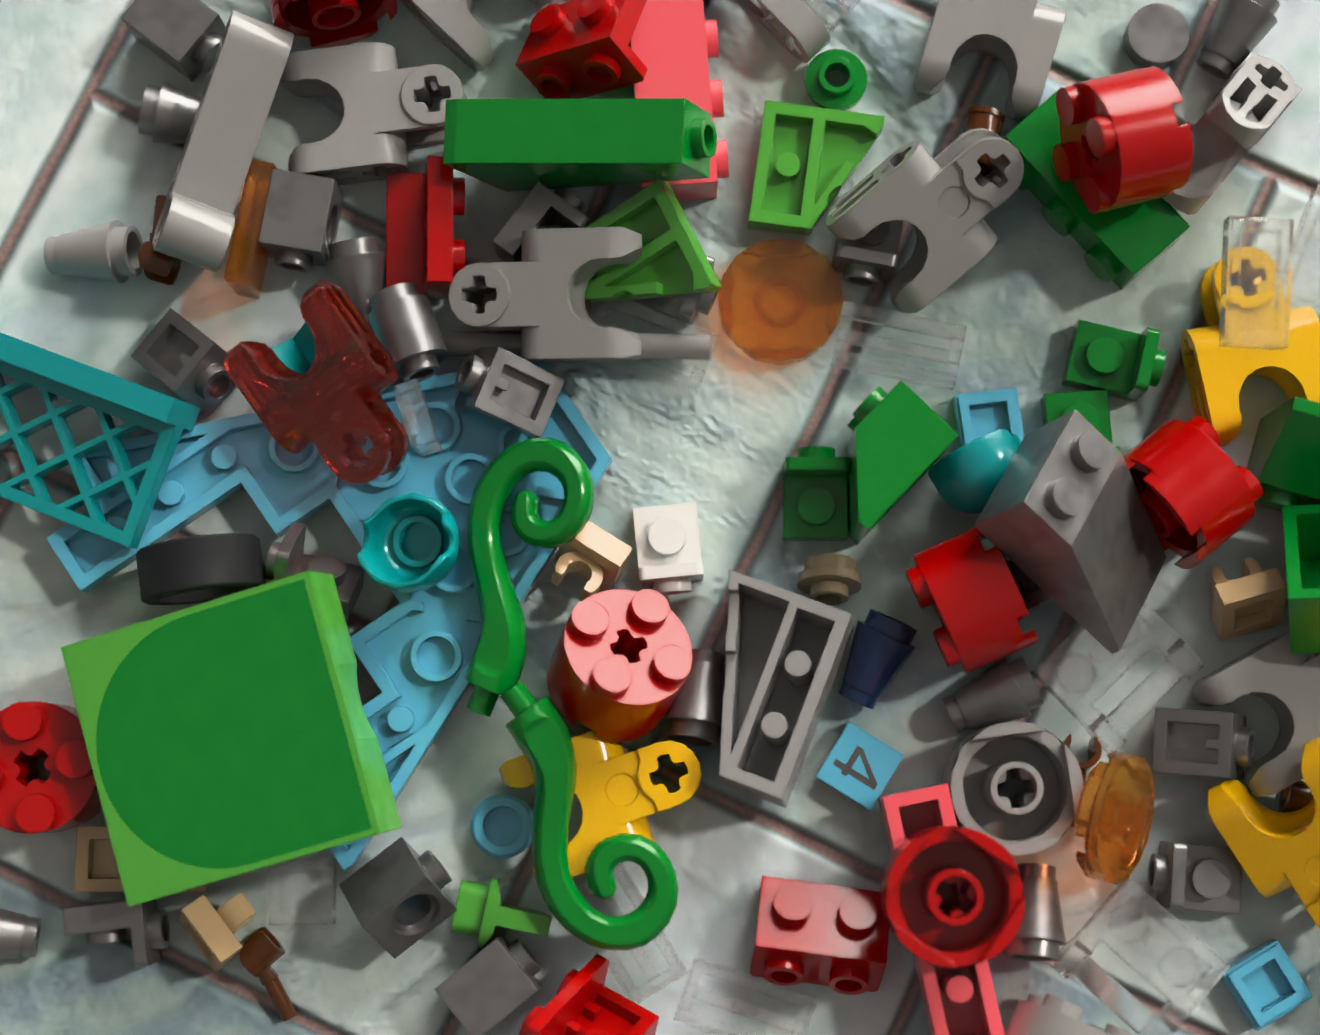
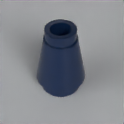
(876, 657)

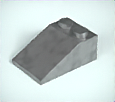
(1077, 526)

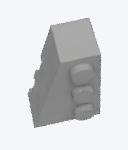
(776, 683)

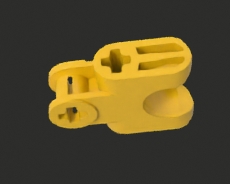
(1218, 372)
(614, 789)
(1270, 845)

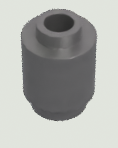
(408, 330)

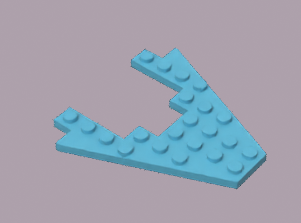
(426, 640)

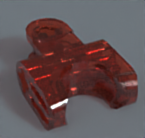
(336, 398)

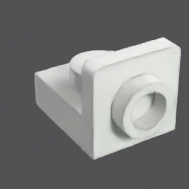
(668, 547)

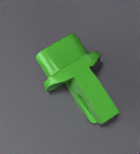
(481, 911)

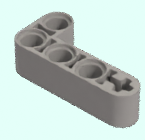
(222, 142)

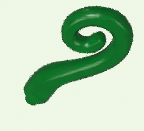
(503, 635)
(551, 754)

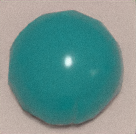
(973, 471)
(409, 543)

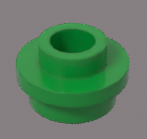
(833, 97)

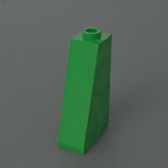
(577, 141)

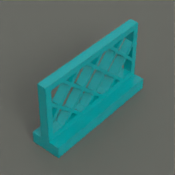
(108, 397)

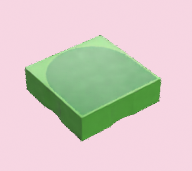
(229, 737)

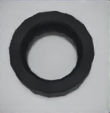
(199, 568)

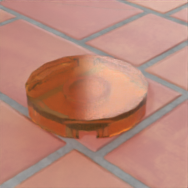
(780, 301)
(1115, 817)

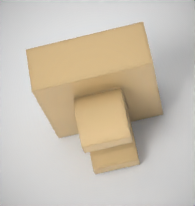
(593, 557)
(1248, 601)
(215, 929)

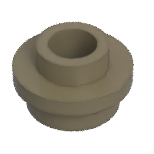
(829, 578)

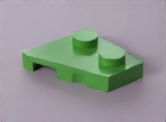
(806, 162)
(670, 257)

